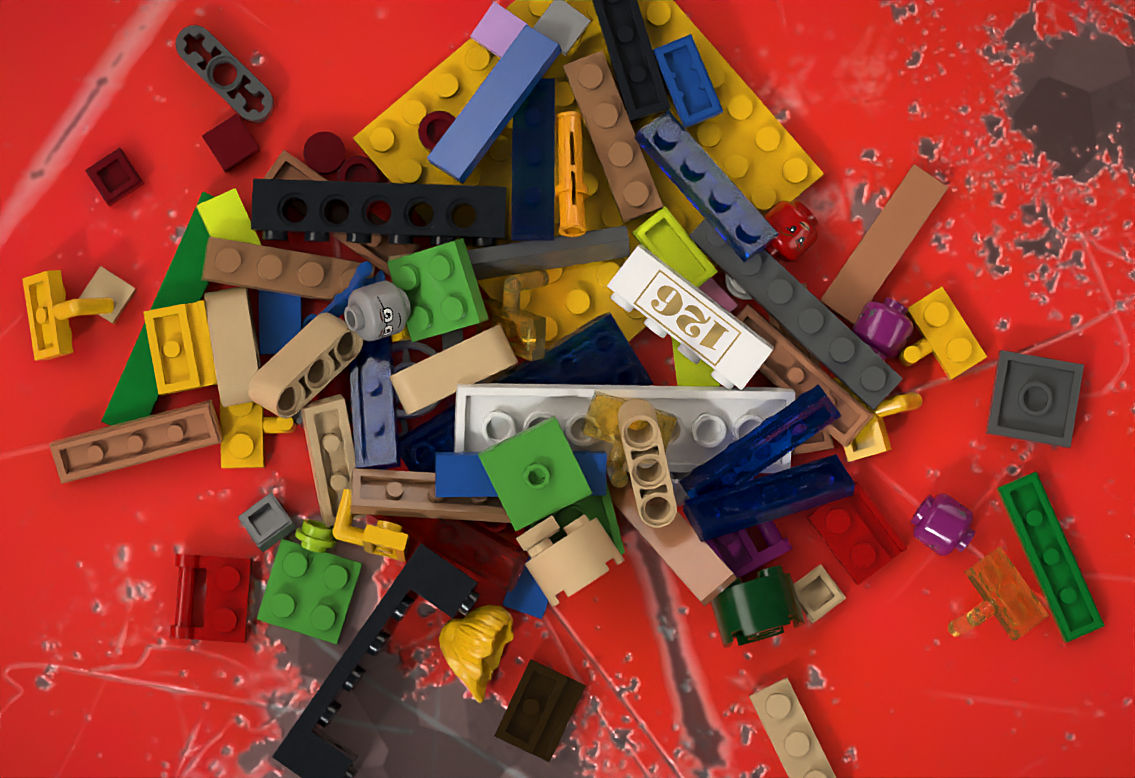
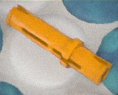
(571, 188)

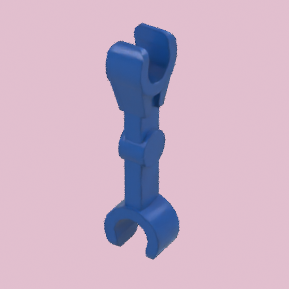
(340, 300)

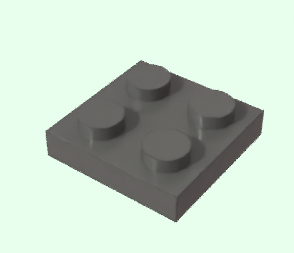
(1034, 399)

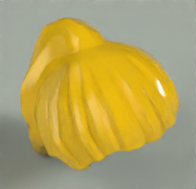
(476, 645)

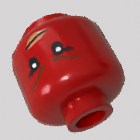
(795, 230)

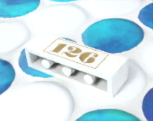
(689, 317)

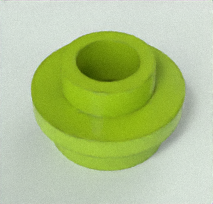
(316, 536)

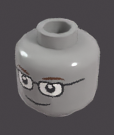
(377, 310)

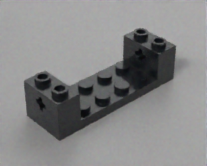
(309, 749)

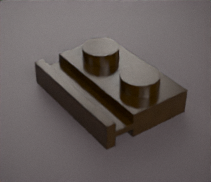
(539, 710)

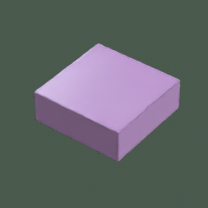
(497, 29)

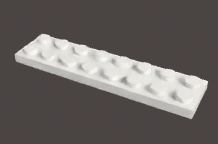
(704, 426)

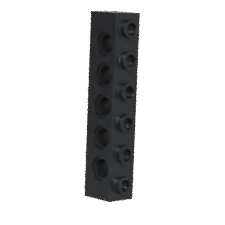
(274, 196)

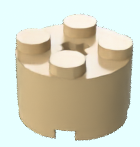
(572, 560)

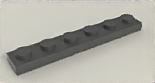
(803, 317)

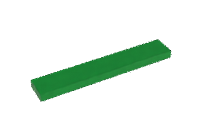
(137, 387)

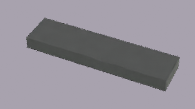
(539, 255)

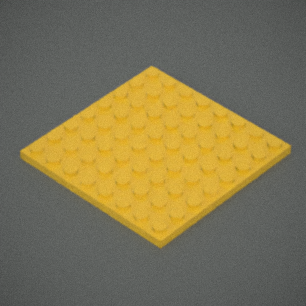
(741, 141)

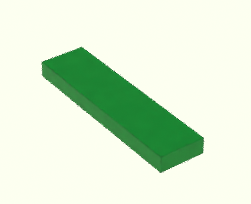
(1050, 557)

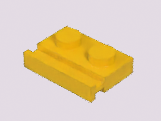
(180, 347)

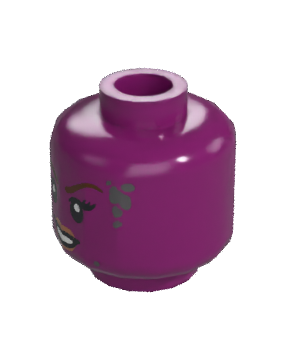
(884, 327)
(943, 524)

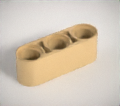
(232, 343)
(460, 364)
(305, 365)
(649, 481)

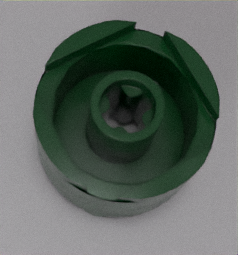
(757, 607)

